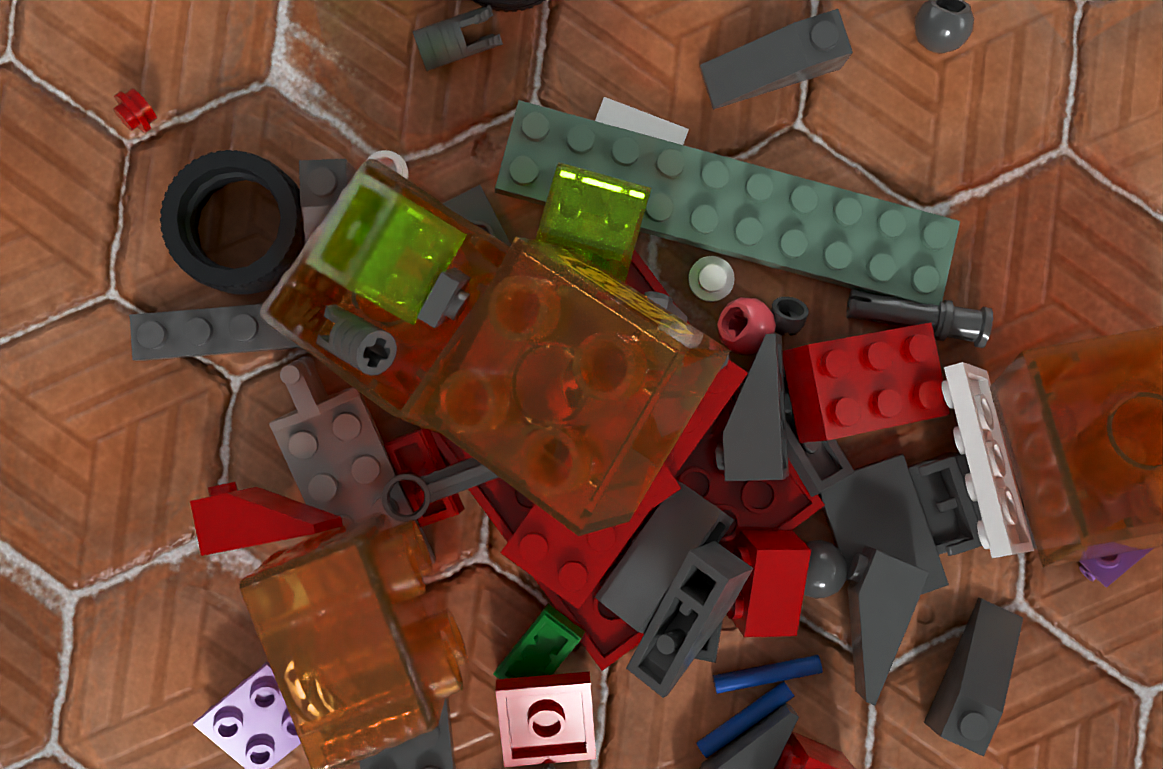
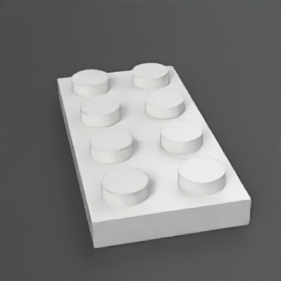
(991, 471)

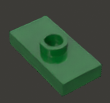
(541, 646)

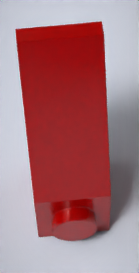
(253, 517)

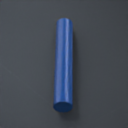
(767, 674)
(745, 719)

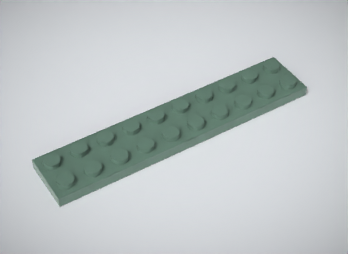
(740, 206)

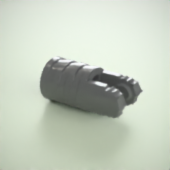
(444, 41)
(358, 341)

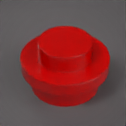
(134, 110)

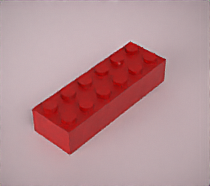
(576, 563)

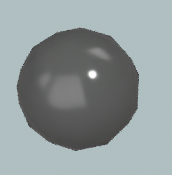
(944, 25)
(826, 569)

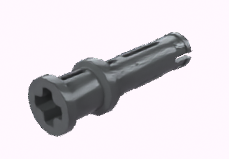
(945, 318)

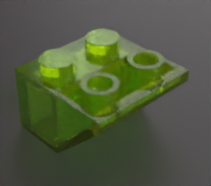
(594, 217)
(385, 248)

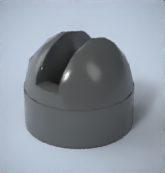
(789, 315)

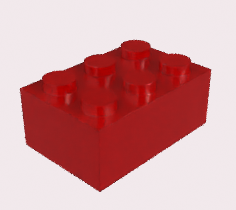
(865, 383)

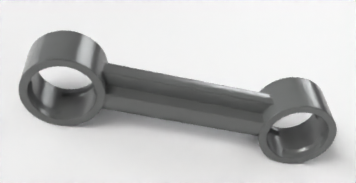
(439, 485)

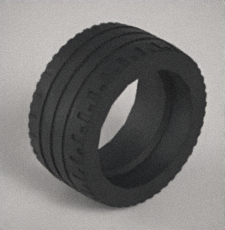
(191, 192)

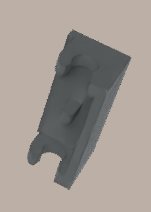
(946, 502)

